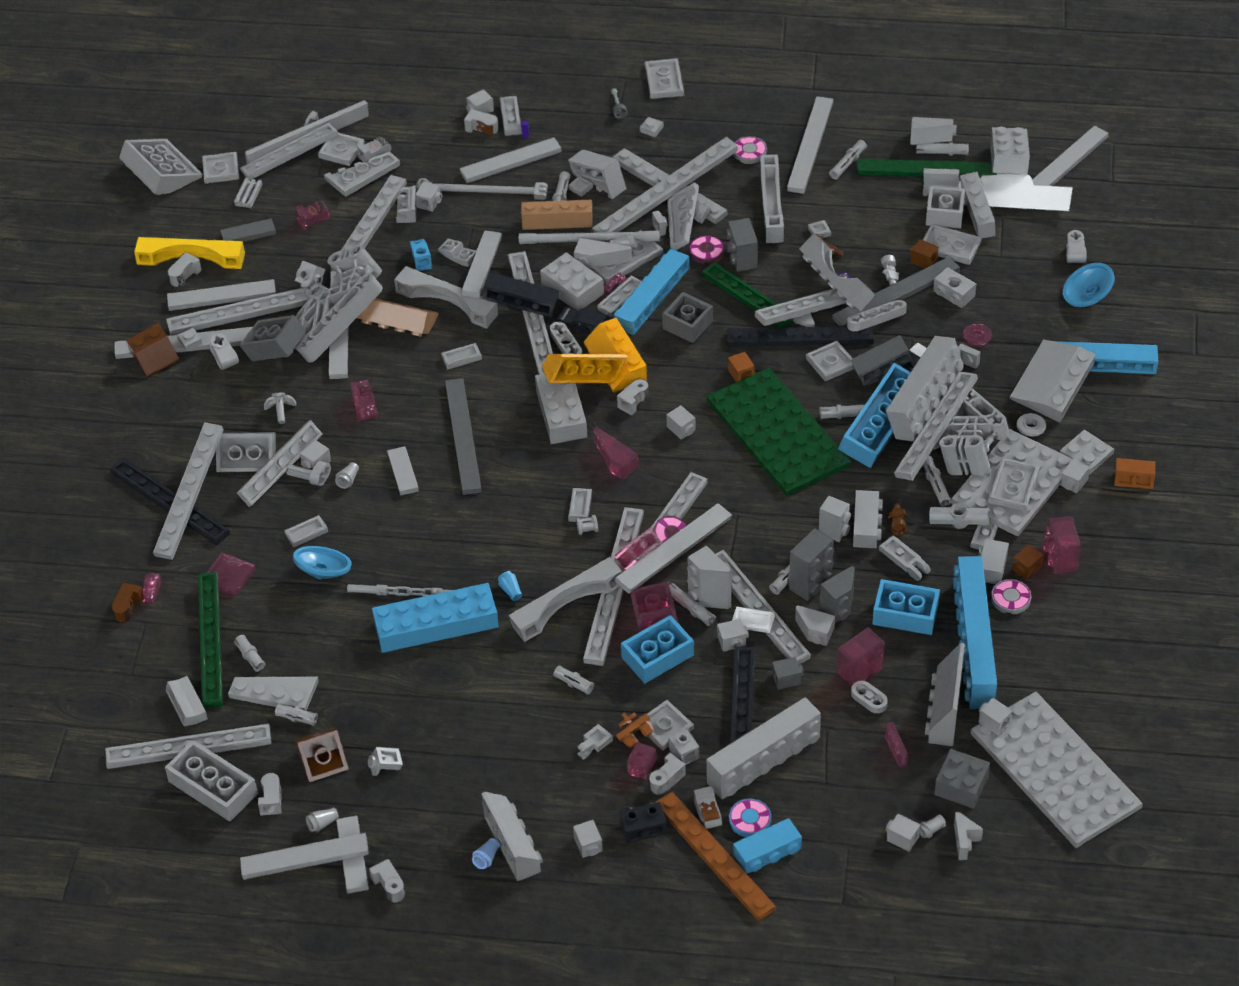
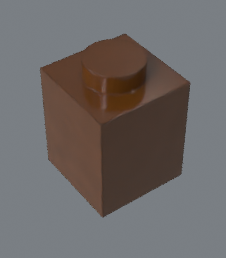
(923, 254)
(1027, 562)

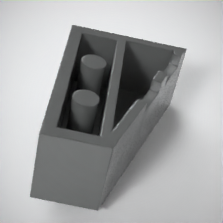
(875, 363)

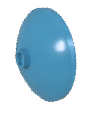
(1088, 285)
(321, 562)

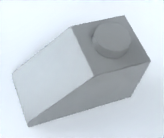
(815, 624)

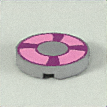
(750, 149)
(1011, 596)

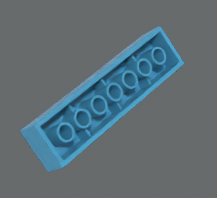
(974, 631)

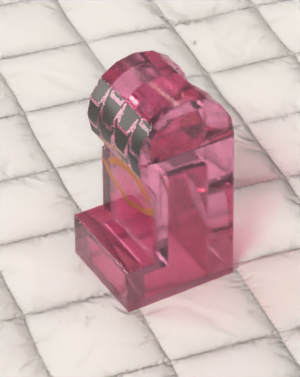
(312, 214)

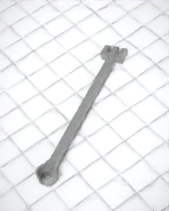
(539, 190)

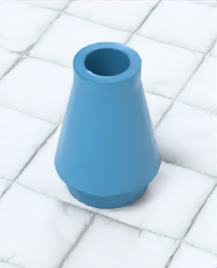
(509, 584)

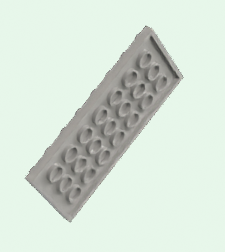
(1058, 771)

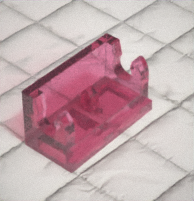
(363, 400)

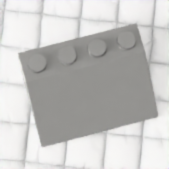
(159, 164)
(1053, 378)
(945, 698)

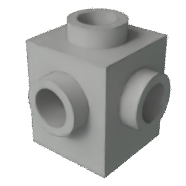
(309, 274)

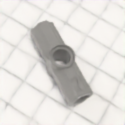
(959, 515)

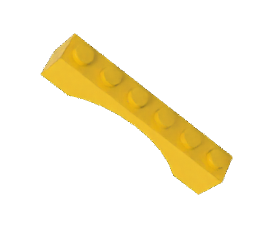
(156, 250)

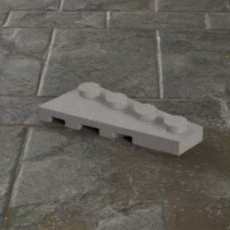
(356, 177)
(680, 214)
(274, 690)

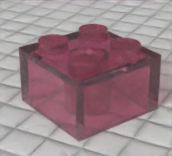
(1062, 544)
(652, 604)
(860, 657)

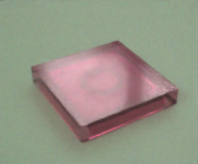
(231, 573)

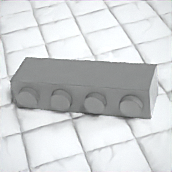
(978, 205)

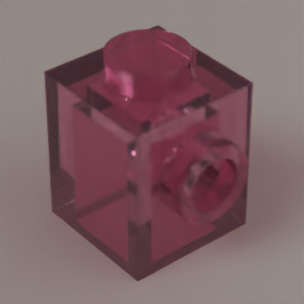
(641, 761)

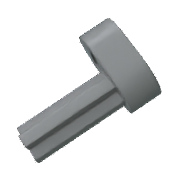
(316, 476)

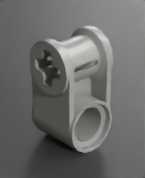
(1076, 247)
(223, 352)

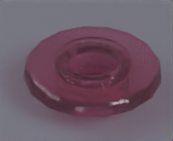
(977, 339)

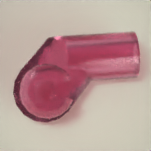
(611, 283)

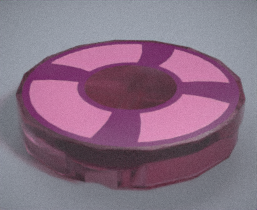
(706, 249)
(667, 527)

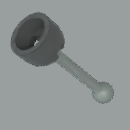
(618, 113)

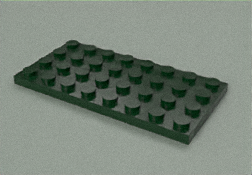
(778, 431)

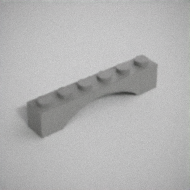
(771, 199)
(417, 284)
(852, 289)
(532, 618)

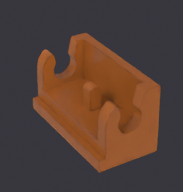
(1134, 473)

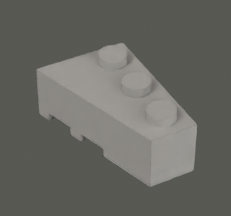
(599, 170)

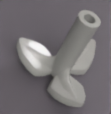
(279, 399)

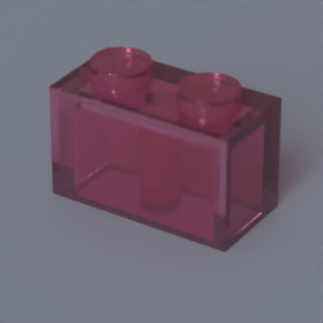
(638, 548)

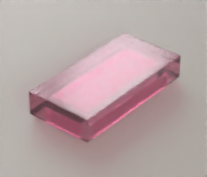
(896, 744)

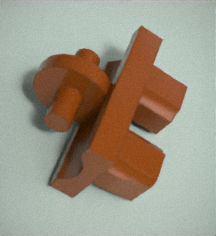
(642, 723)

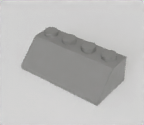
(511, 835)

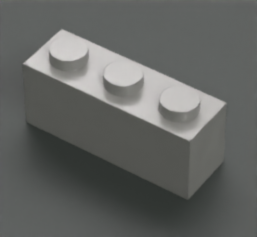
(867, 519)

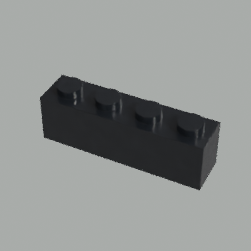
(520, 295)

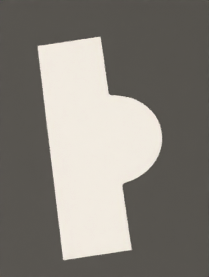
(1019, 192)

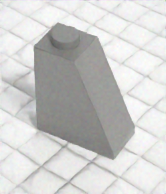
(931, 130)

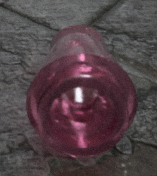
(151, 586)

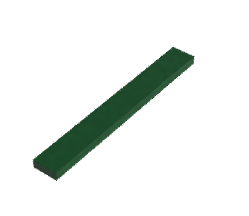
(916, 168)
(210, 640)

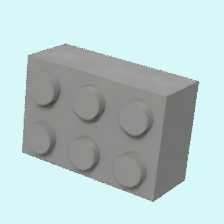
(1009, 150)
(574, 281)

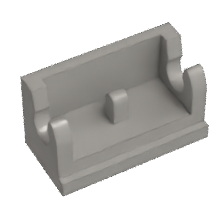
(406, 205)

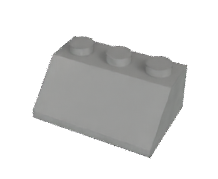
(244, 451)
(709, 579)

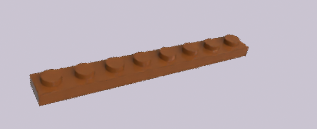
(716, 857)

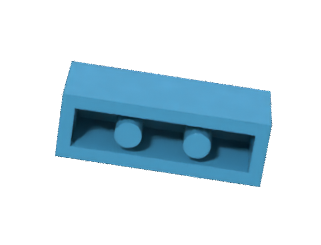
(767, 846)

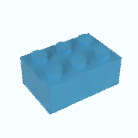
(906, 607)
(657, 649)

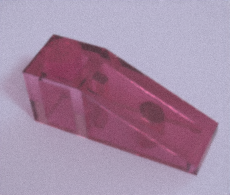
(618, 457)

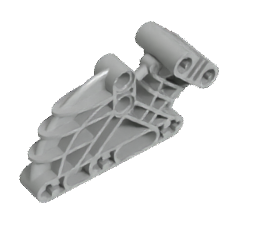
(335, 308)
(964, 438)

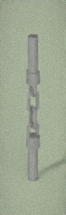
(383, 590)

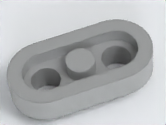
(870, 696)

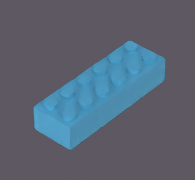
(872, 426)
(435, 617)

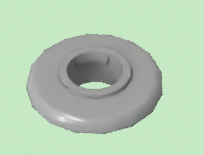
(1031, 419)

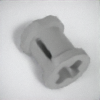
(587, 524)

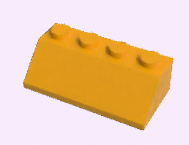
(612, 339)
(583, 368)

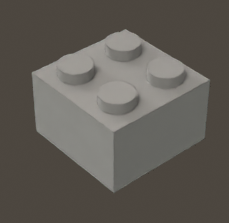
(945, 206)

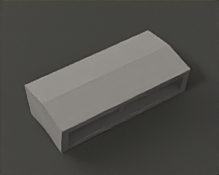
(186, 701)

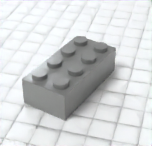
(561, 410)
(211, 780)

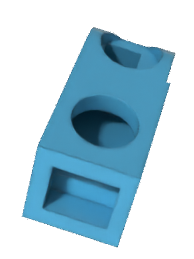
(421, 255)

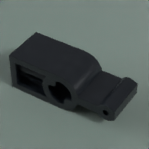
(581, 321)

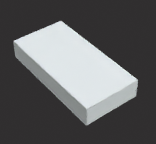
(755, 619)

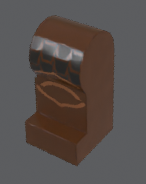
(125, 601)

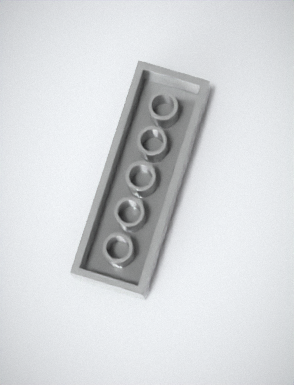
(924, 388)
(763, 748)

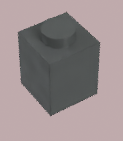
(787, 673)

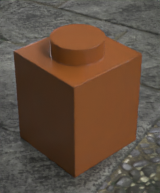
(740, 366)

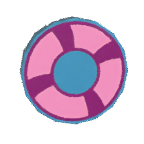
(749, 817)

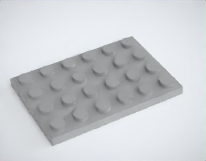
(1017, 447)

